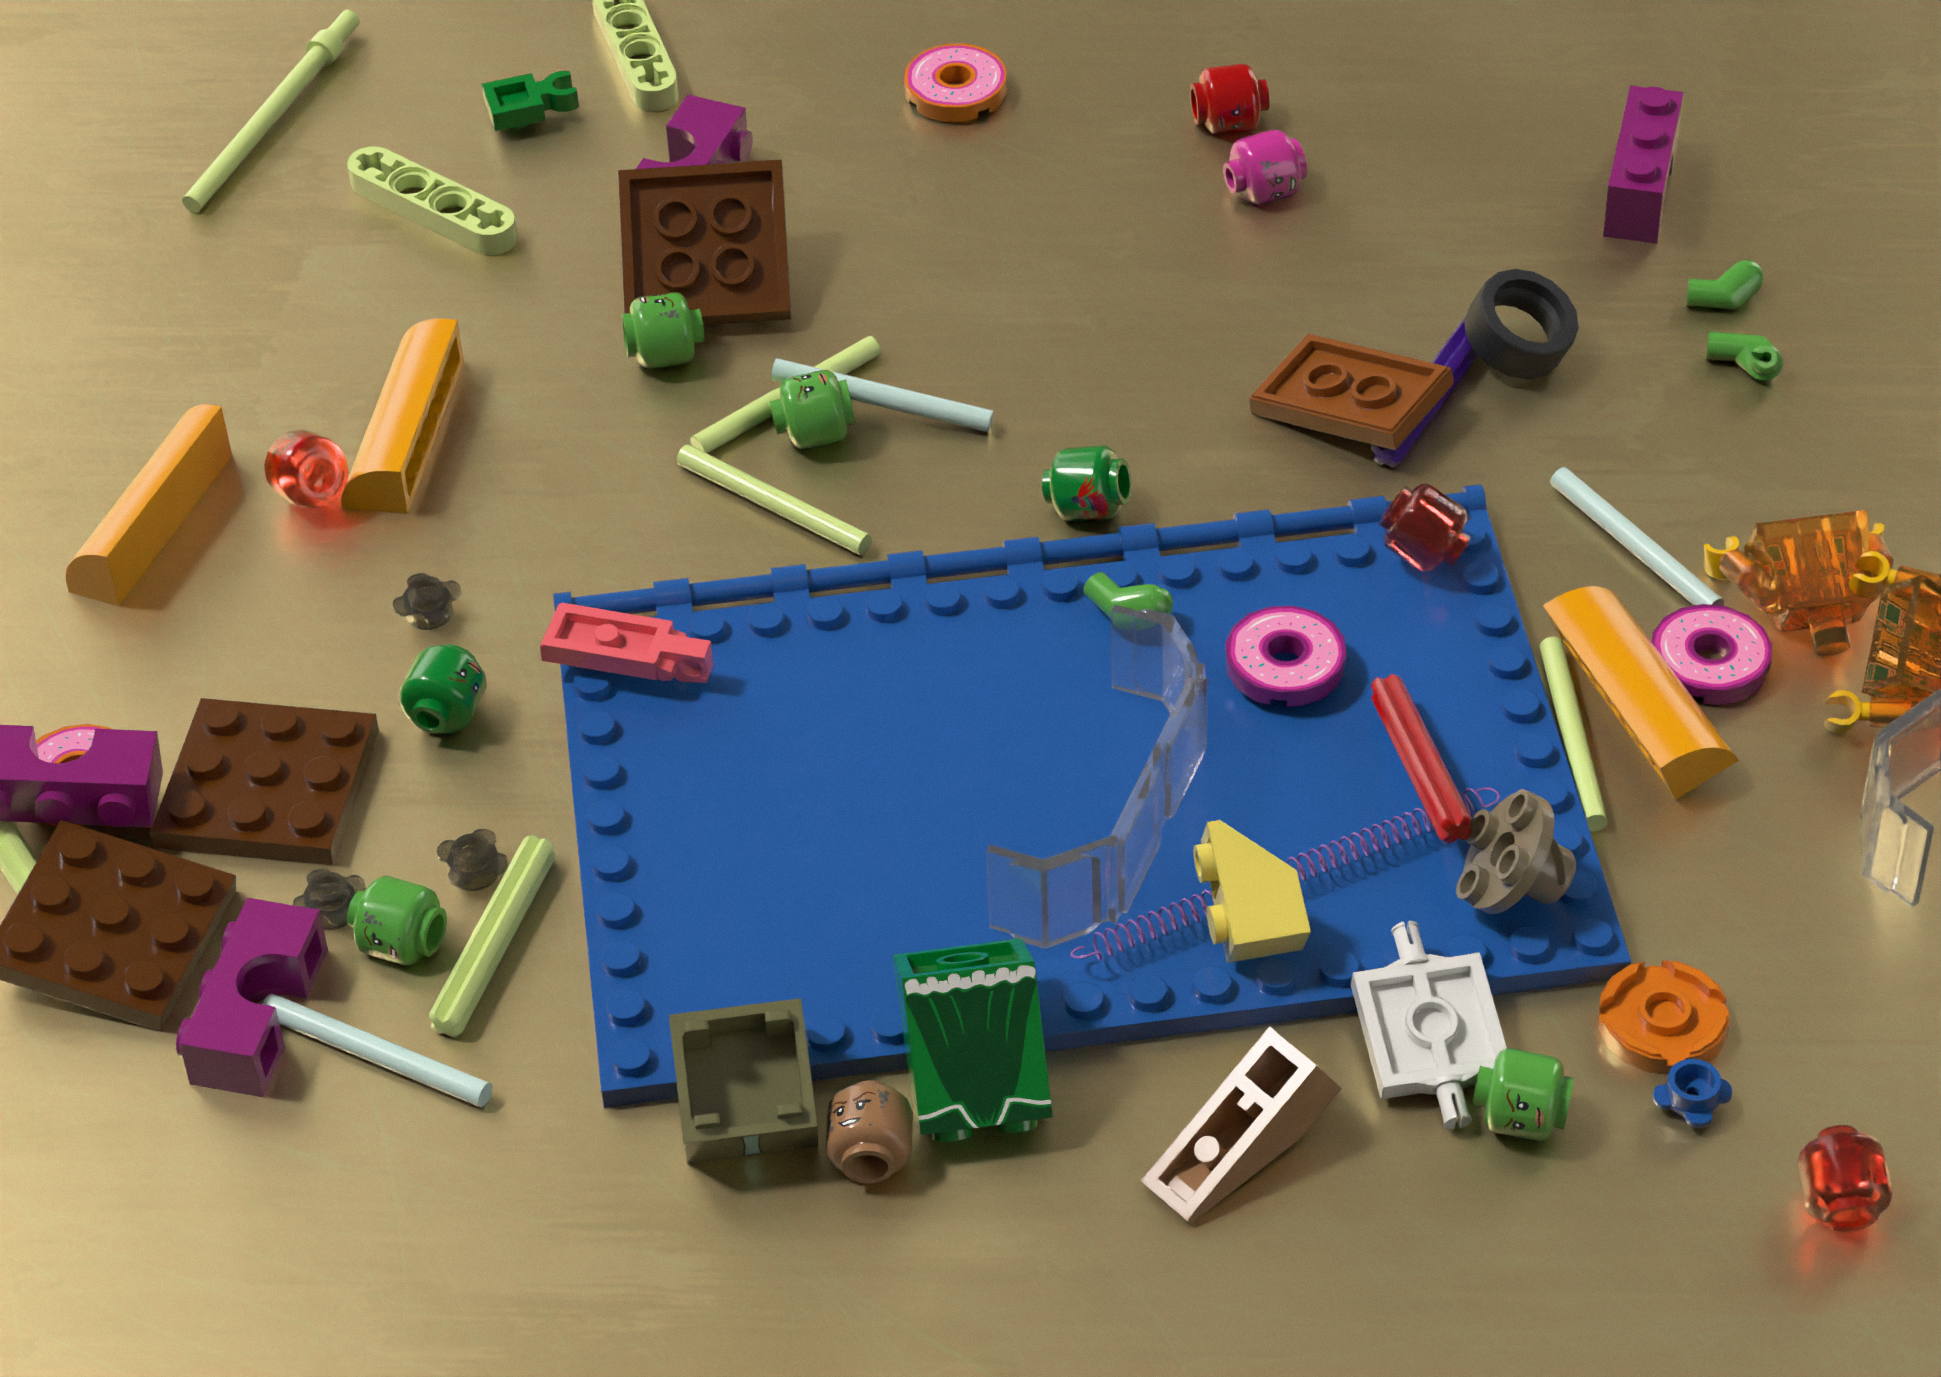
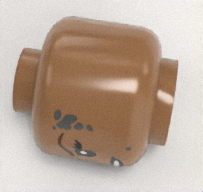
(869, 1131)

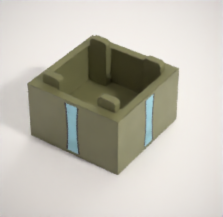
(743, 1080)

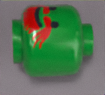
(1087, 484)

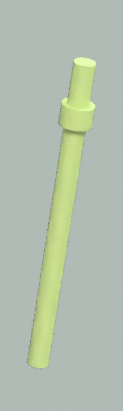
(321, 52)

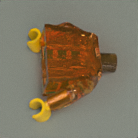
(1803, 573)
(1904, 644)

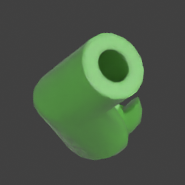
(1729, 290)
(1750, 352)
(1107, 593)

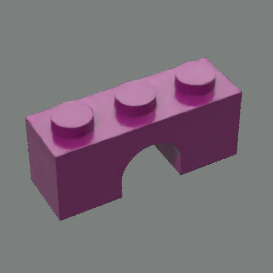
(704, 134)
(1643, 164)
(107, 786)
(230, 1037)

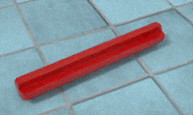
(1421, 759)

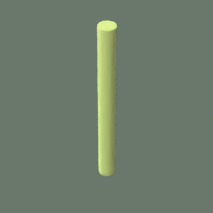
(760, 409)
(774, 500)
(1573, 731)

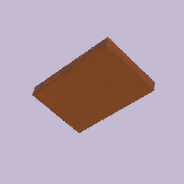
(1351, 391)

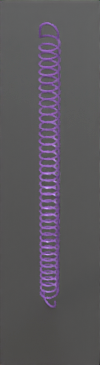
(1303, 876)

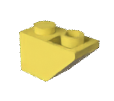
(1253, 893)

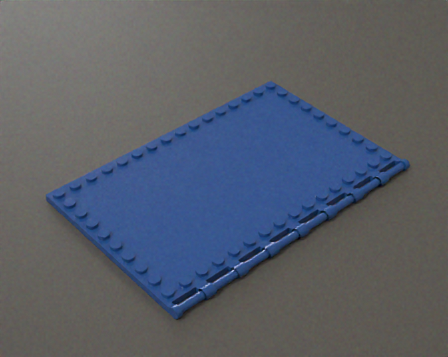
(878, 741)

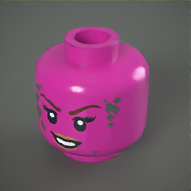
(1265, 167)

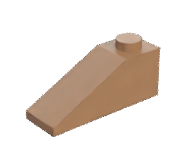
(1242, 1127)

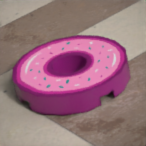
(1288, 630)
(1721, 630)

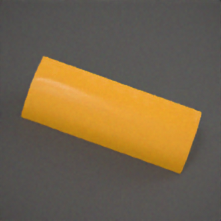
(406, 418)
(152, 507)
(1640, 688)

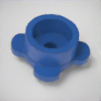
(1695, 1078)

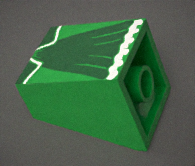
(973, 1038)

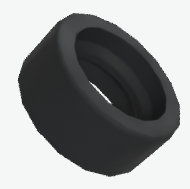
(1507, 351)

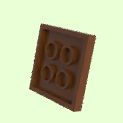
(708, 236)
(265, 781)
(111, 924)

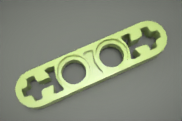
(635, 42)
(480, 226)

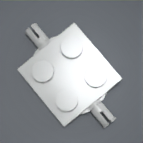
(1428, 1023)

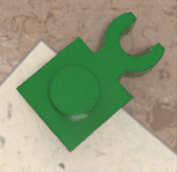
(523, 101)

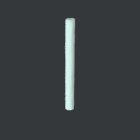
(898, 398)
(1634, 539)
(381, 1051)

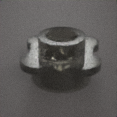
(427, 601)
(473, 860)
(331, 895)

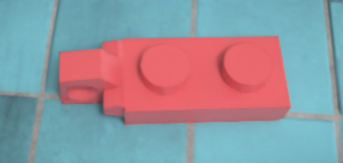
(625, 645)

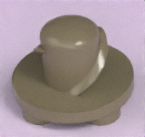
(1514, 856)

